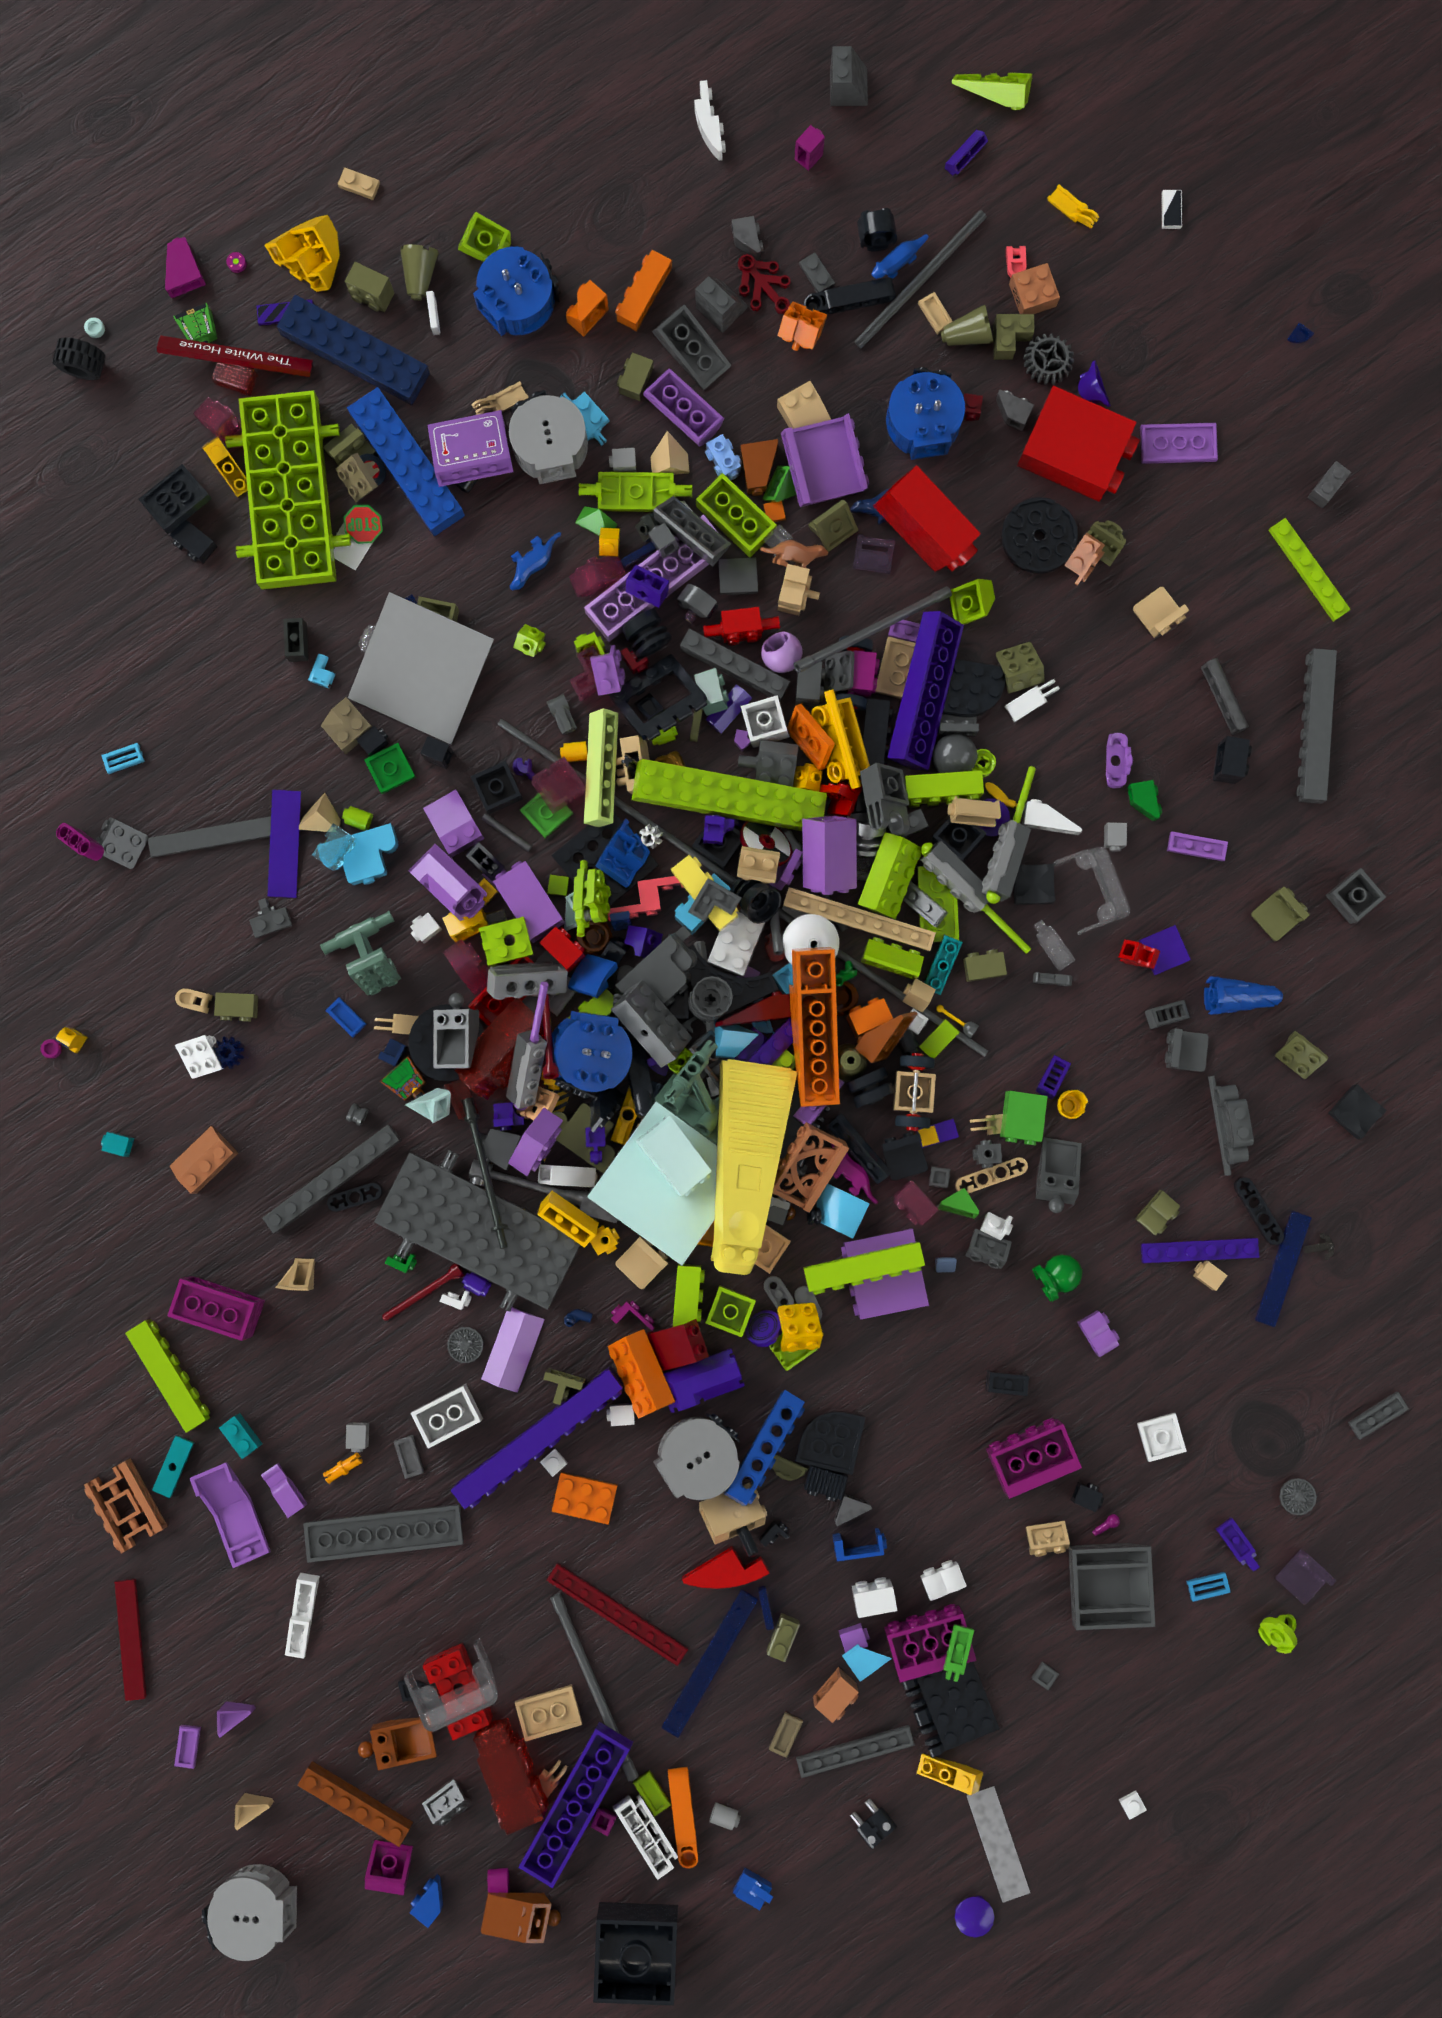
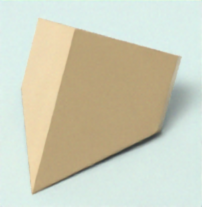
(669, 457)
(320, 816)
(299, 1276)
(249, 1808)

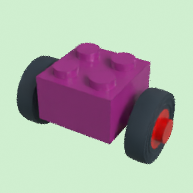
(864, 670)

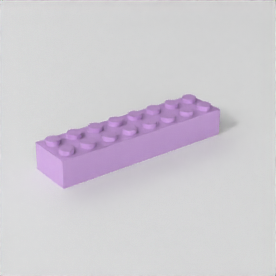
(616, 607)

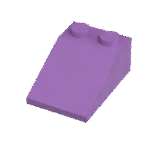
(453, 823)

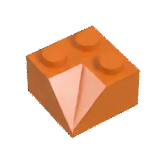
(589, 309)
(869, 1017)

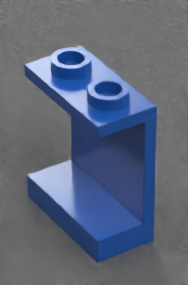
(859, 1552)

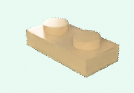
(358, 183)

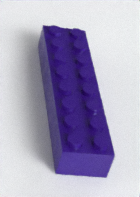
(925, 690)
(576, 1804)

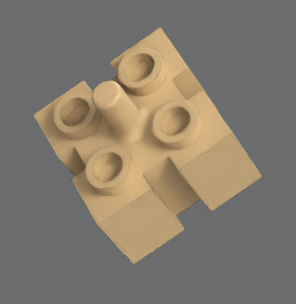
(796, 590)

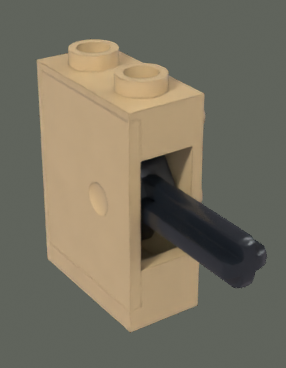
(633, 750)
(728, 1519)

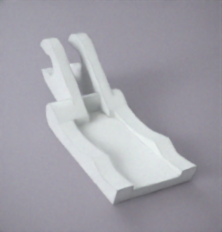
(1029, 701)

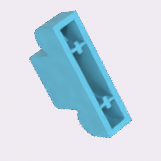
(366, 860)

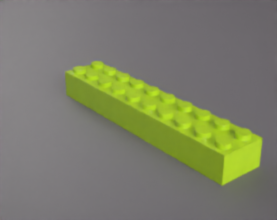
(725, 795)

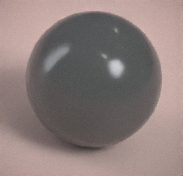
(954, 754)

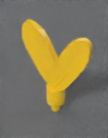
(997, 793)

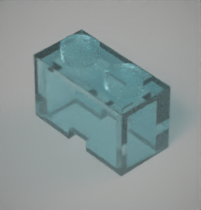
(335, 847)

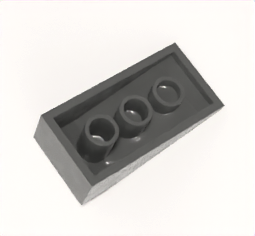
(691, 347)

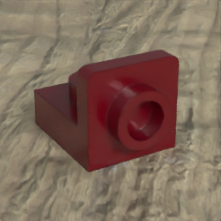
(972, 406)
(630, 660)

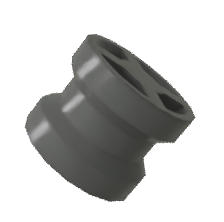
(357, 1114)

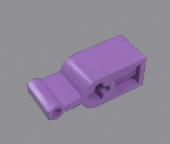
(284, 1490)

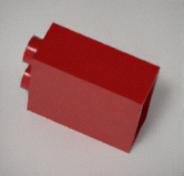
(1079, 445)
(928, 521)

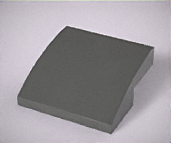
(738, 576)

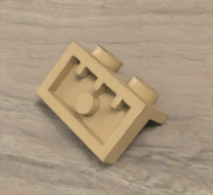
(1047, 1538)

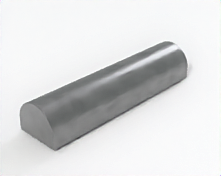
(1224, 696)

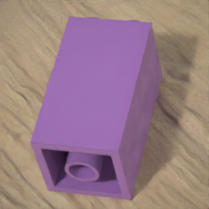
(829, 854)
(528, 900)

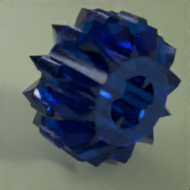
(227, 1045)

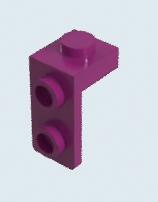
(620, 1311)

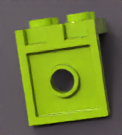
(495, 947)

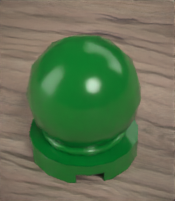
(1060, 1275)

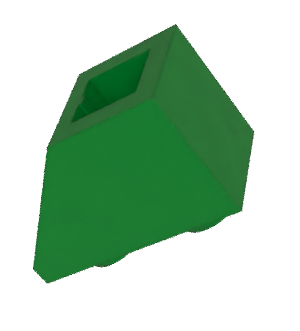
(1144, 799)

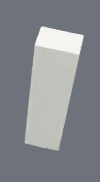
(302, 1615)

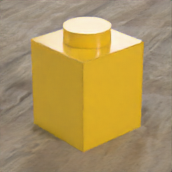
(609, 541)

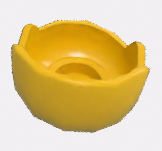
(1072, 1104)

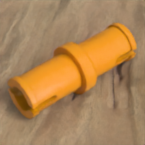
(343, 1467)

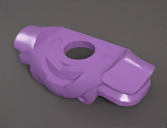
(1118, 746)

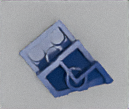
(623, 855)

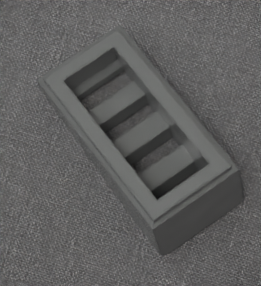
(1156, 1019)

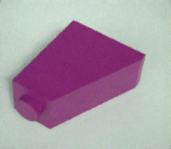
(181, 269)

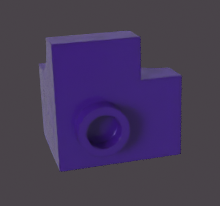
(716, 828)
(642, 940)
(506, 1116)

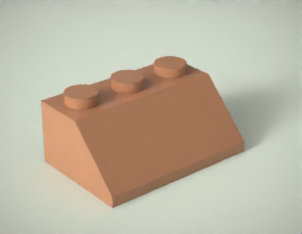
(203, 1160)

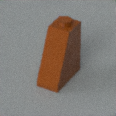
(758, 464)

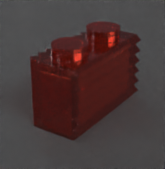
(235, 377)

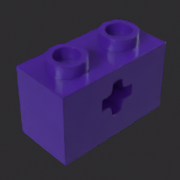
(647, 586)

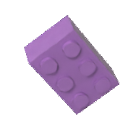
(536, 1142)

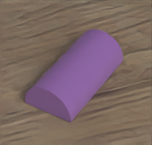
(684, 407)

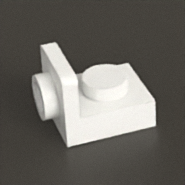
(996, 1226)
(452, 1299)

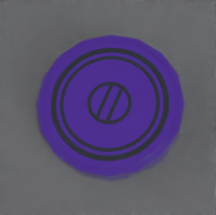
(763, 1328)

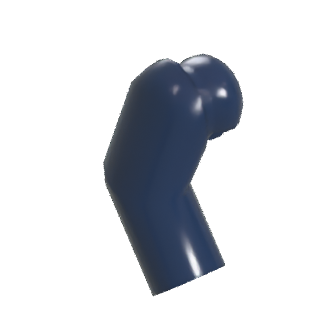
(575, 1316)

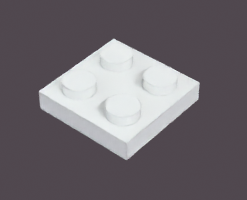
(1161, 1437)

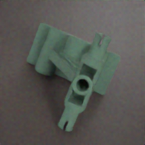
(373, 968)
(688, 1097)

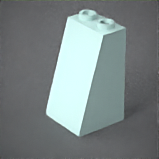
(674, 1156)

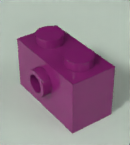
(809, 147)

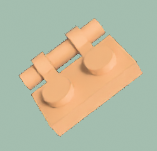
(544, 1099)

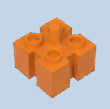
(801, 326)

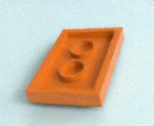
(810, 737)
(584, 1498)

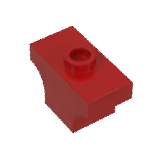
(1138, 954)

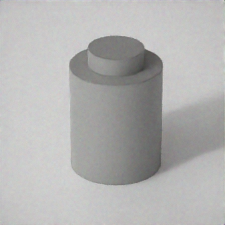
(724, 1816)

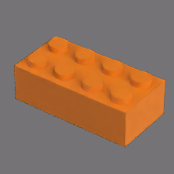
(641, 1373)

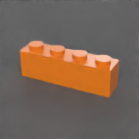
(643, 290)

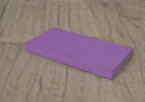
(1178, 443)

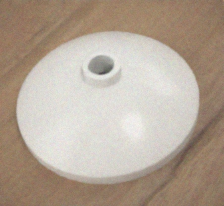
(807, 929)

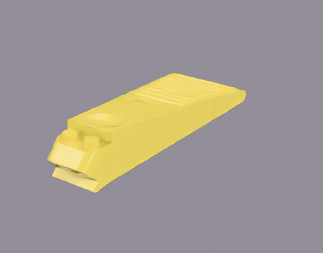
(749, 1145)

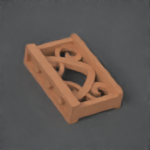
(826, 1170)

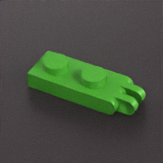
(958, 1651)

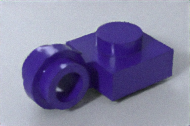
(595, 1140)

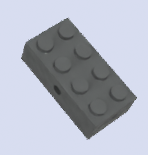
(651, 1023)

